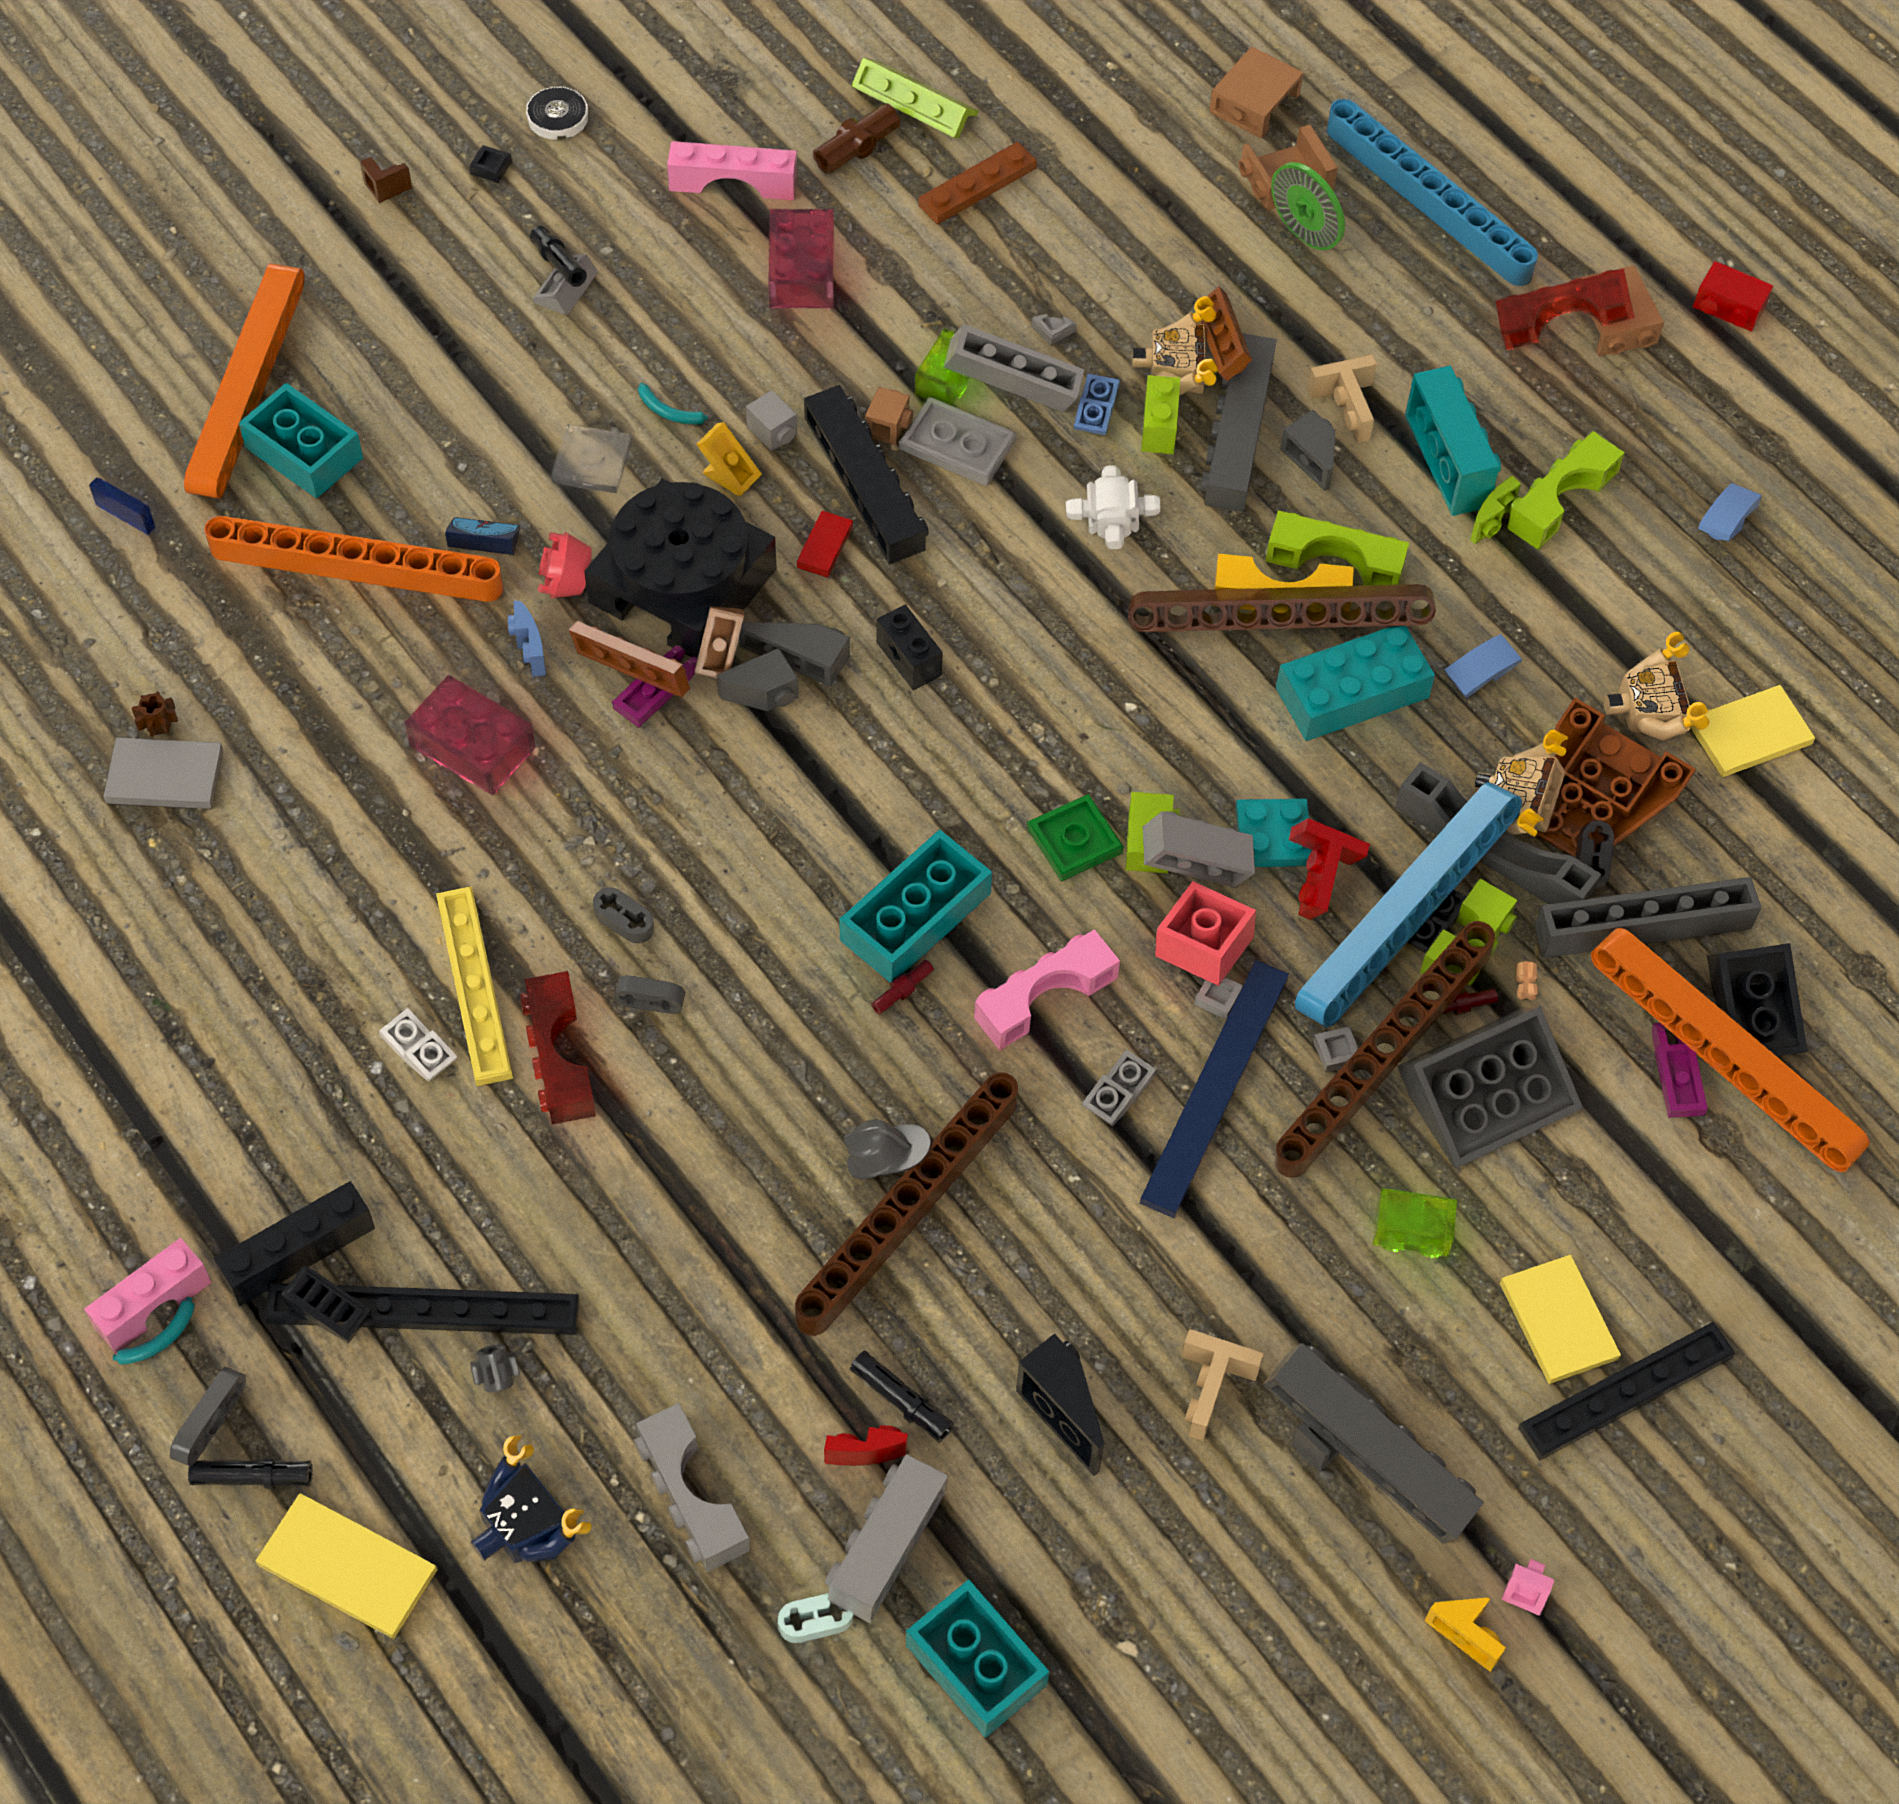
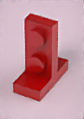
(1328, 849)

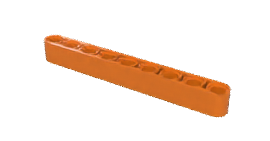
(244, 380)
(354, 558)
(1730, 1050)

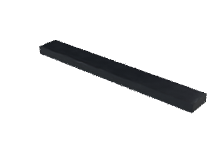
(445, 1309)

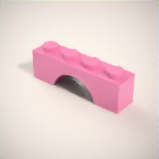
(767, 170)
(1082, 965)

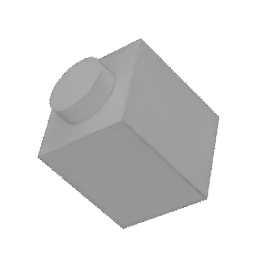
(771, 420)

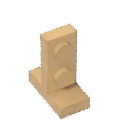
(1345, 381)
(1217, 1359)

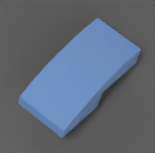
(1096, 404)
(1729, 512)
(527, 638)
(1482, 665)

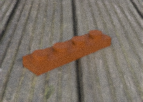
(977, 182)
(1226, 337)
(630, 659)

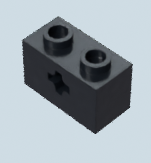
(909, 647)

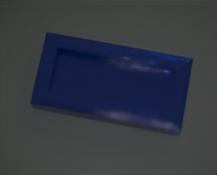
(122, 505)

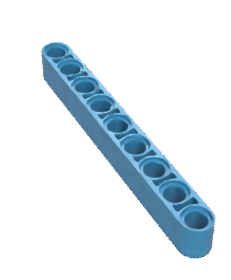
(1432, 192)
(1408, 904)

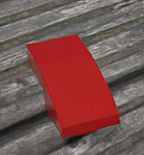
(880, 1446)

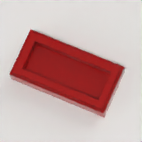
(824, 544)

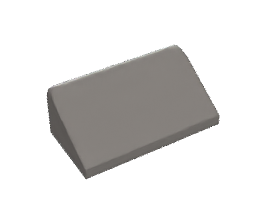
(558, 293)

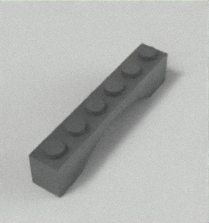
(1547, 875)

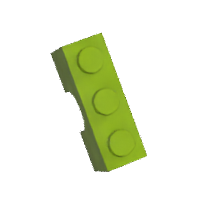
(1482, 904)

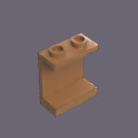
(1254, 90)
(1307, 151)
(1635, 332)

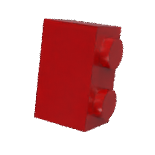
(1733, 296)

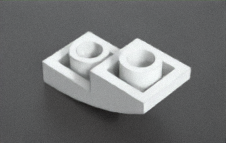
(417, 1045)

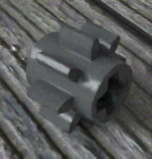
(494, 1368)

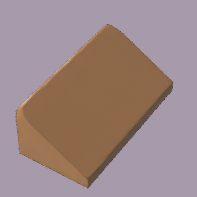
(719, 641)

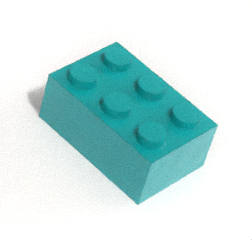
(301, 440)
(977, 1658)

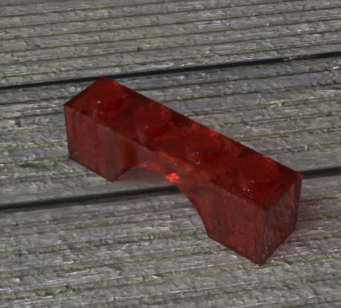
(1527, 314)
(566, 1085)

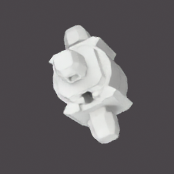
(1113, 507)

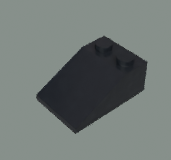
(1761, 995)
(1058, 1392)

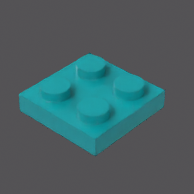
(1271, 826)

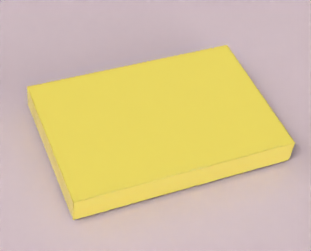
(1753, 731)
(1559, 1319)

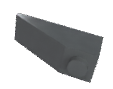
(808, 648)

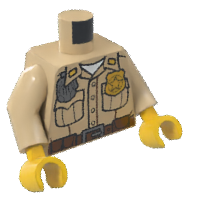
(1180, 350)
(1655, 695)
(1535, 778)

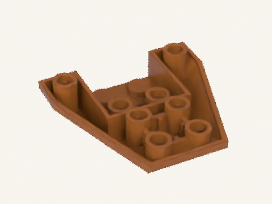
(1608, 780)

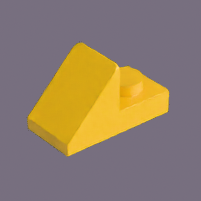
(728, 460)
(1457, 1624)

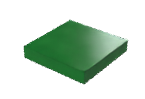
(1075, 837)

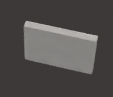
(958, 441)
(163, 773)

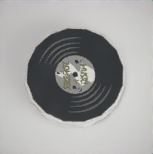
(557, 112)

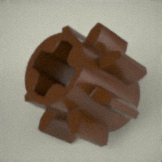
(154, 714)

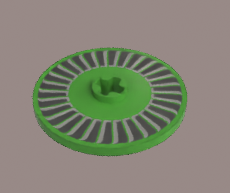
(1308, 206)

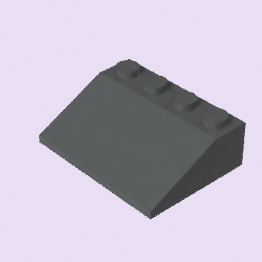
(1491, 1085)

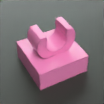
(1528, 1587)

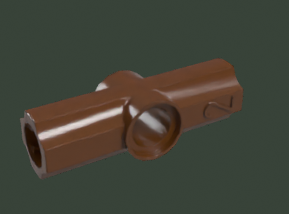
(856, 138)

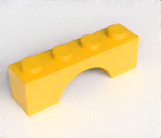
(1242, 573)

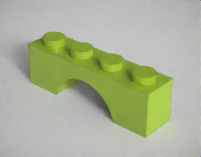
(1587, 466)
(1302, 538)

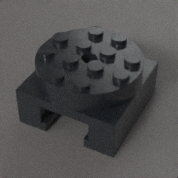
(679, 555)

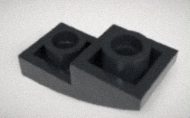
(1442, 918)

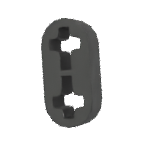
(618, 919)
(649, 994)

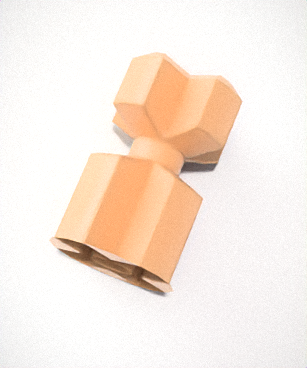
(1526, 975)

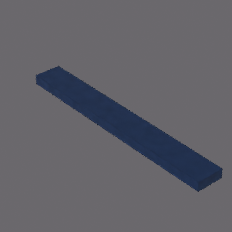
(1214, 1089)

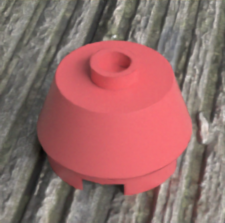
(564, 566)

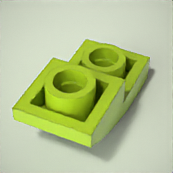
(1492, 510)

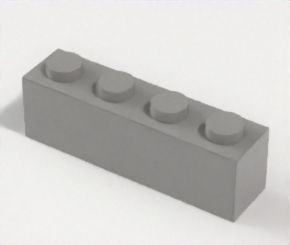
(1013, 368)
(886, 1538)

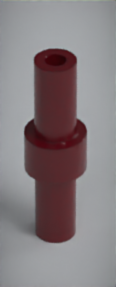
(902, 987)
(1465, 1002)

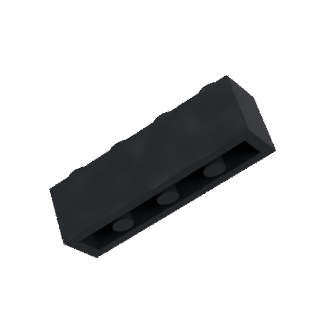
(294, 1242)

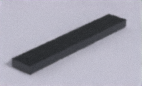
(1626, 1391)

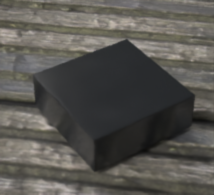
(490, 164)

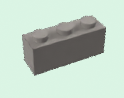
(1198, 849)

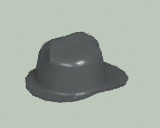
(882, 1149)

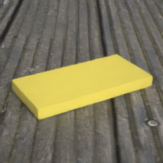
(346, 1565)

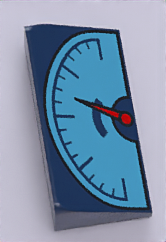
(482, 535)

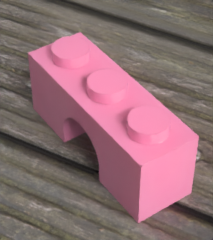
(123, 1310)

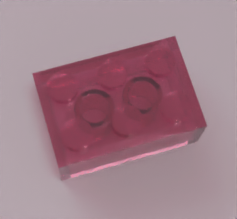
(801, 258)
(470, 734)

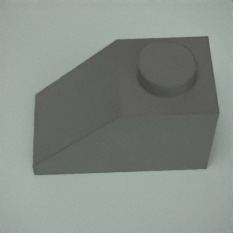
(1311, 447)
(760, 682)

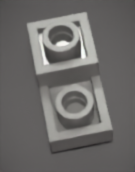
(1120, 1088)

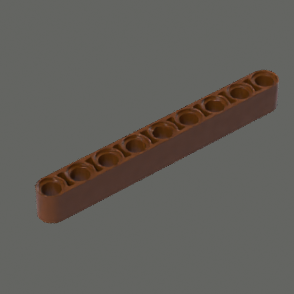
(1296, 617)
(1381, 1064)
(902, 1217)

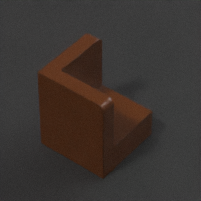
(387, 182)

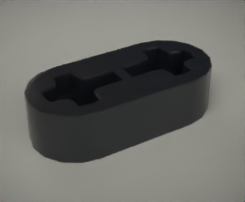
(1603, 851)

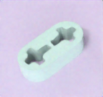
(813, 1628)

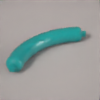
(668, 412)
(162, 1340)

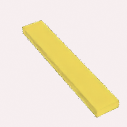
(474, 986)

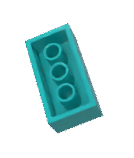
(1452, 439)
(1354, 681)
(915, 906)

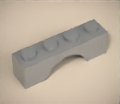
(712, 1528)

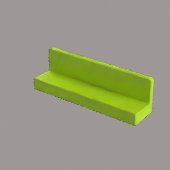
(912, 97)

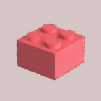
(1205, 933)

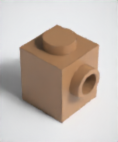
(889, 415)

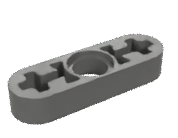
(207, 1416)

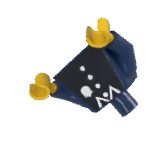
(523, 1513)

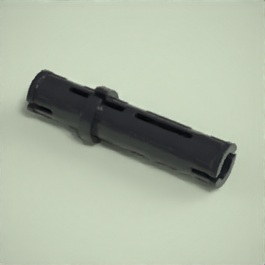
(553, 251)
(913, 1406)
(251, 1472)

